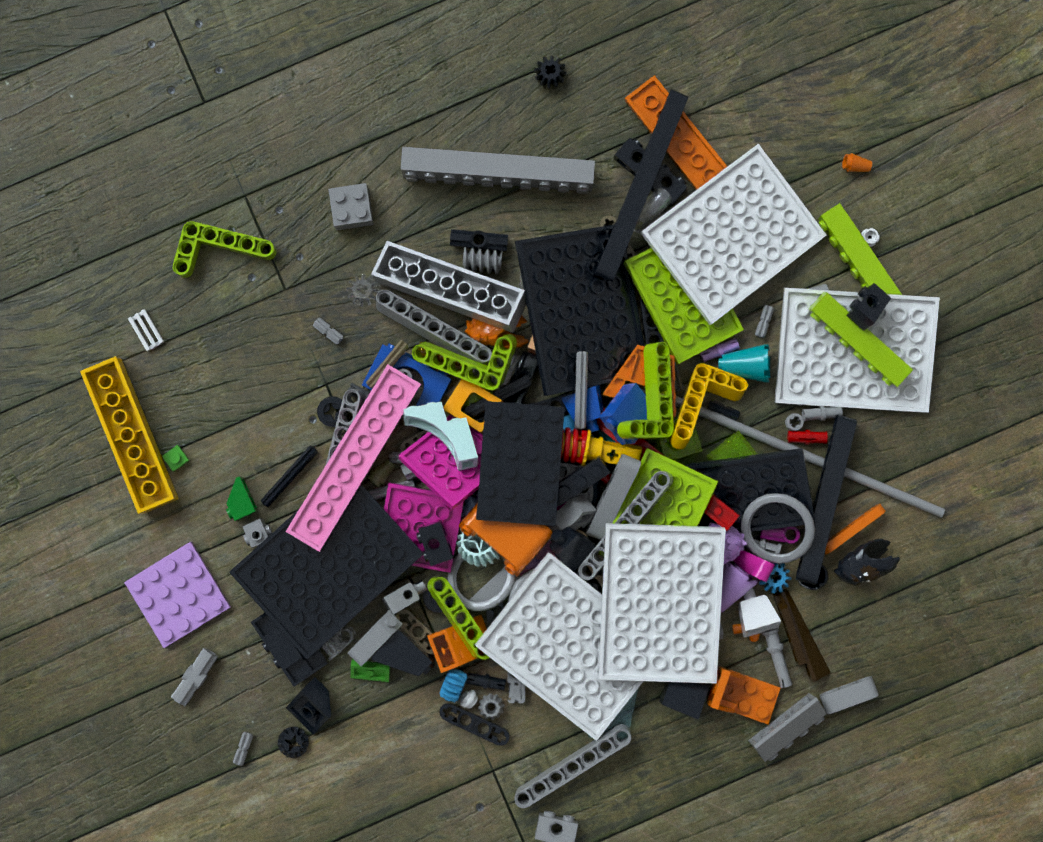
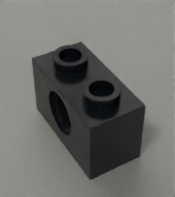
(868, 306)
(435, 531)

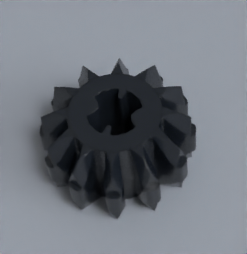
(548, 65)

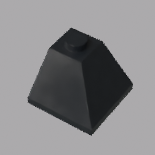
(311, 705)

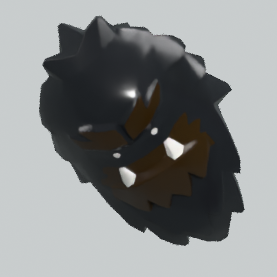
(865, 563)

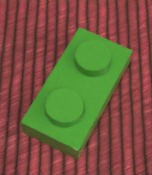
(370, 671)

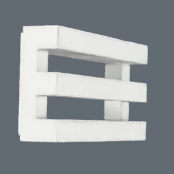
(138, 317)

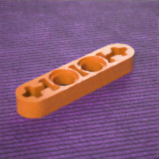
(854, 527)

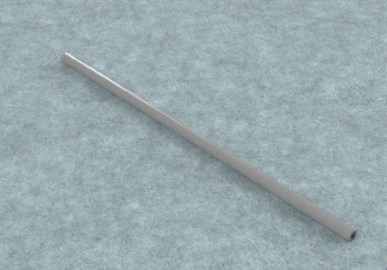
(815, 459)

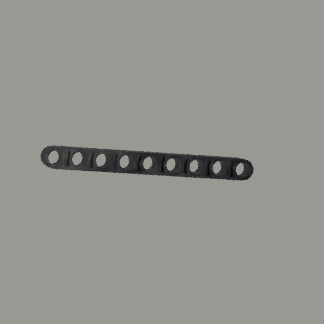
(827, 496)

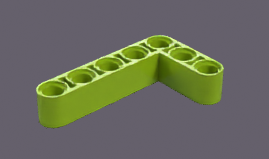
(219, 242)
(467, 364)
(658, 397)
(452, 612)

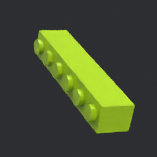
(855, 250)
(864, 343)

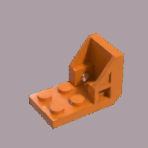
(743, 695)

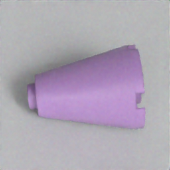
(735, 584)

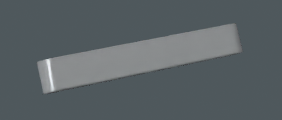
(429, 321)
(629, 515)
(568, 774)

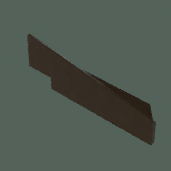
(799, 637)

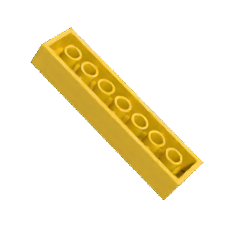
(129, 435)

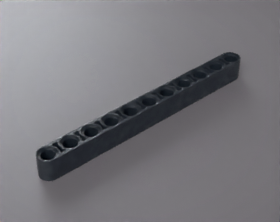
(641, 185)

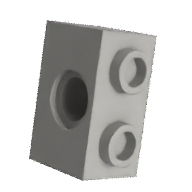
(544, 830)

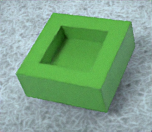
(175, 458)

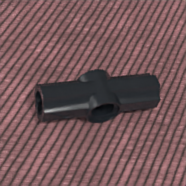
(492, 241)

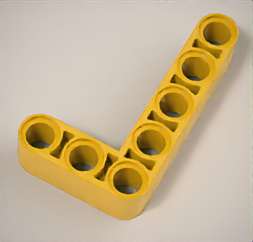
(708, 382)

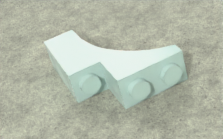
(452, 433)

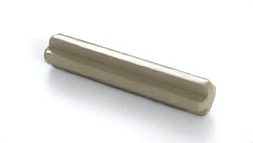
(391, 359)

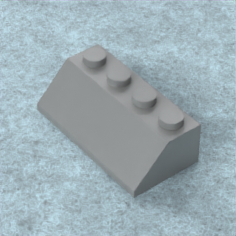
(787, 727)

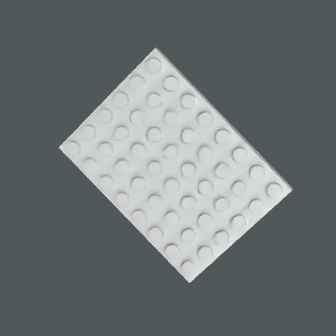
(733, 234)
(825, 373)
(661, 603)
(553, 643)

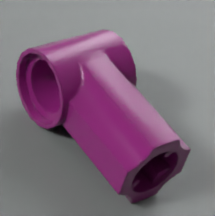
(779, 534)

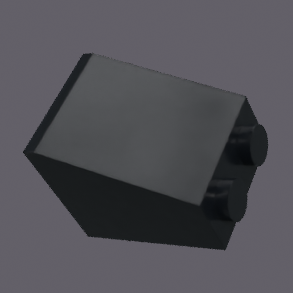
(404, 654)
(685, 697)

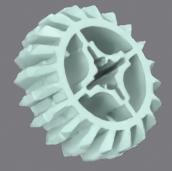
(485, 555)

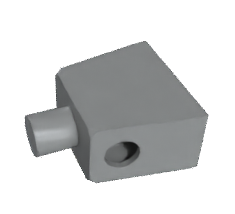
(395, 601)

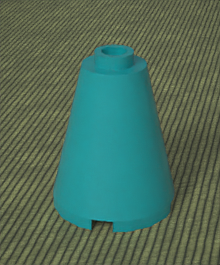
(748, 363)

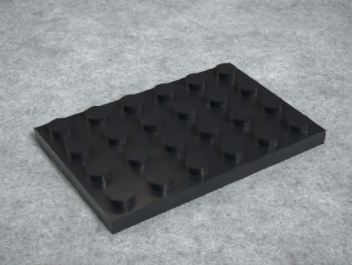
(520, 463)
(756, 475)

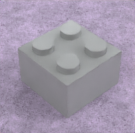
(351, 206)

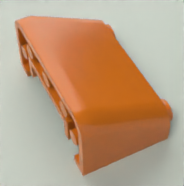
(513, 541)

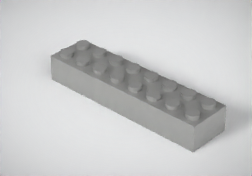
(450, 286)

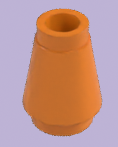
(855, 163)

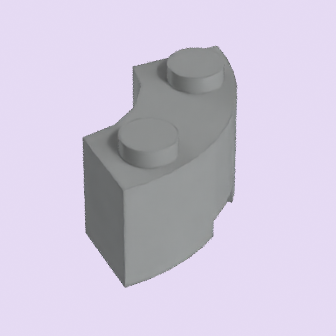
(575, 514)

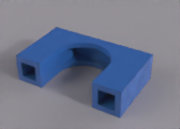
(434, 382)

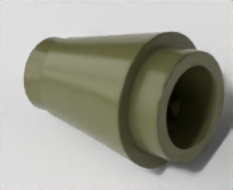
(380, 474)

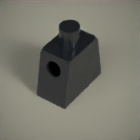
(571, 547)

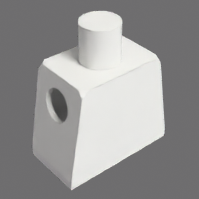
(757, 614)

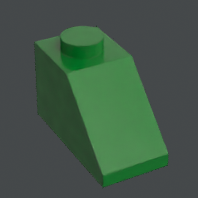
(240, 501)

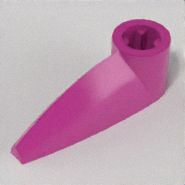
(754, 565)

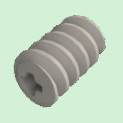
(482, 261)

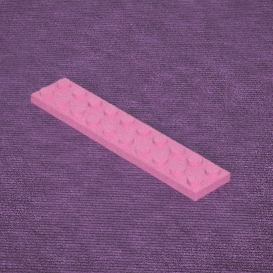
(353, 458)

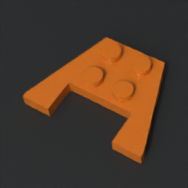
(633, 372)

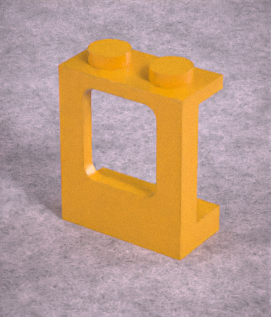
(460, 396)

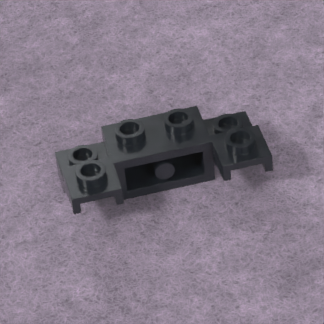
(285, 653)

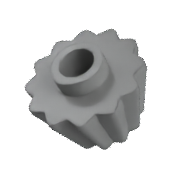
(492, 714)

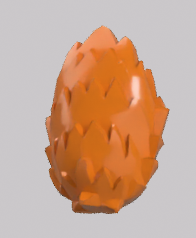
(488, 334)

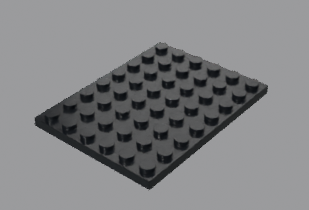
(576, 309)
(319, 592)

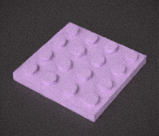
(177, 594)

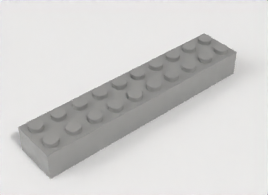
(497, 169)

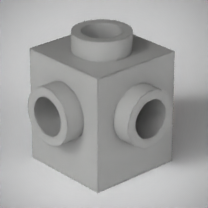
(251, 532)

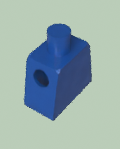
(593, 410)

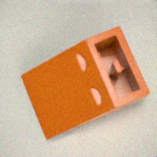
(450, 648)

